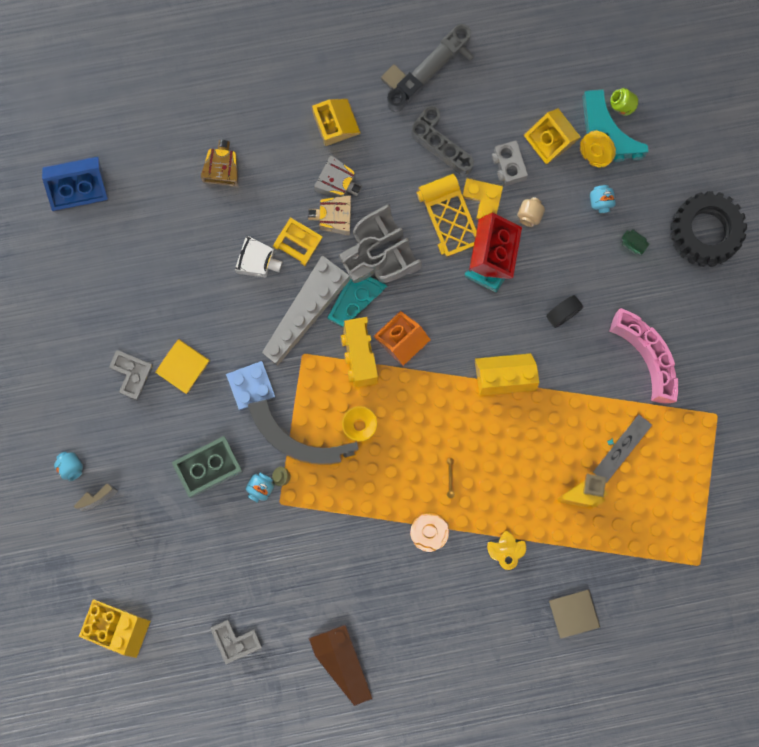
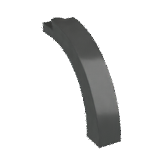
(292, 448)

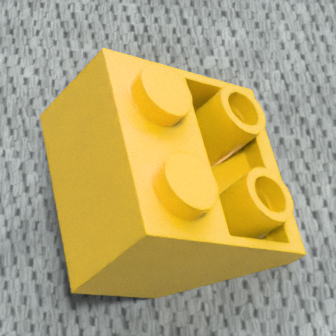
(335, 120)

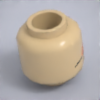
(531, 212)

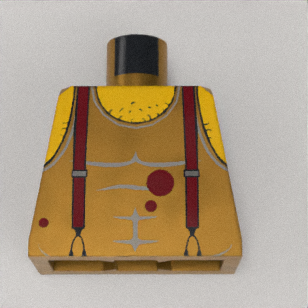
(220, 165)

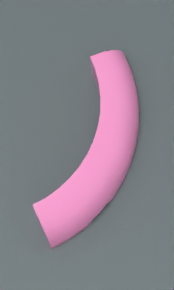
(654, 352)

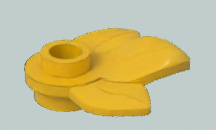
(507, 547)

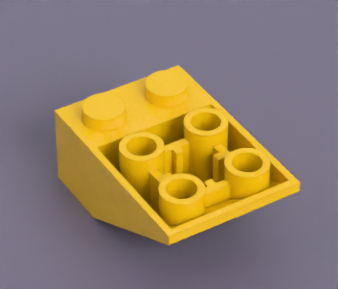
(114, 629)

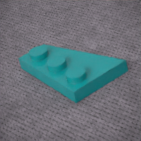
(355, 299)

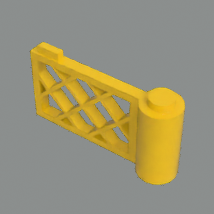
(438, 192)

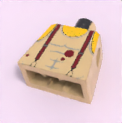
(333, 215)

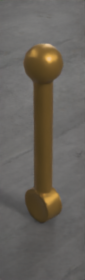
(450, 494)

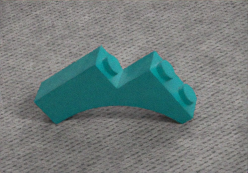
(599, 119)

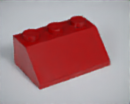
(495, 247)

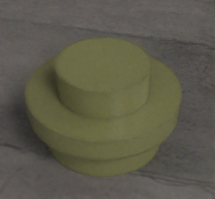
(281, 476)

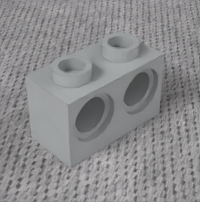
(515, 163)

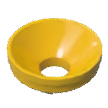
(359, 413)

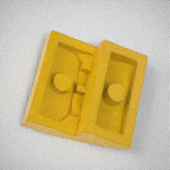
(182, 366)

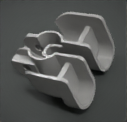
(371, 233)

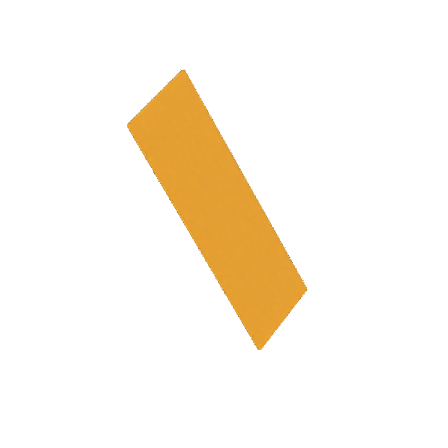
(508, 459)

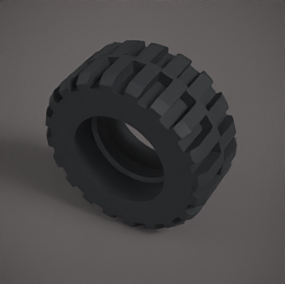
(721, 209)

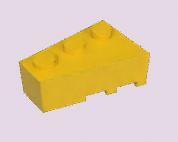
(359, 352)

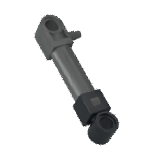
(413, 82)

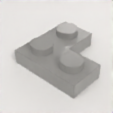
(135, 371)
(232, 647)

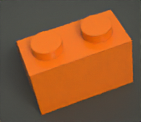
(402, 338)

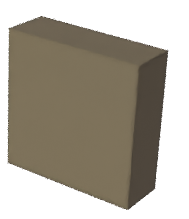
(393, 76)
(594, 485)

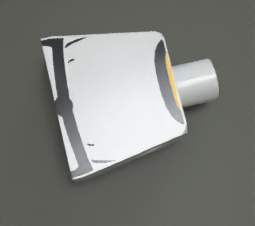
(256, 259)

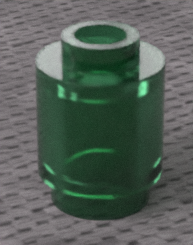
(635, 242)

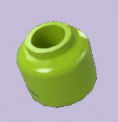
(624, 101)

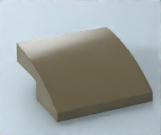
(90, 500)
(574, 614)

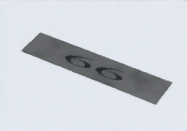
(622, 448)

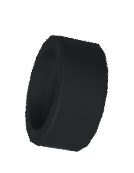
(564, 311)

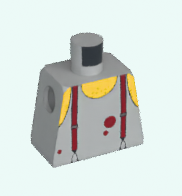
(336, 180)

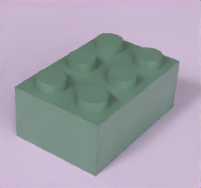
(207, 467)

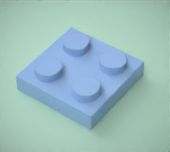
(250, 385)

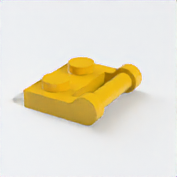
(301, 236)

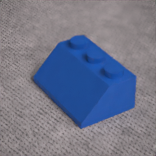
(74, 183)

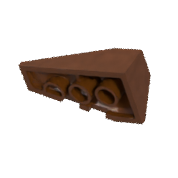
(340, 660)

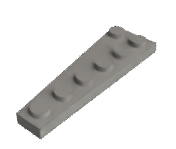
(314, 297)

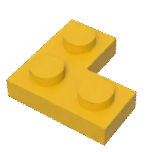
(485, 193)

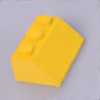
(506, 374)

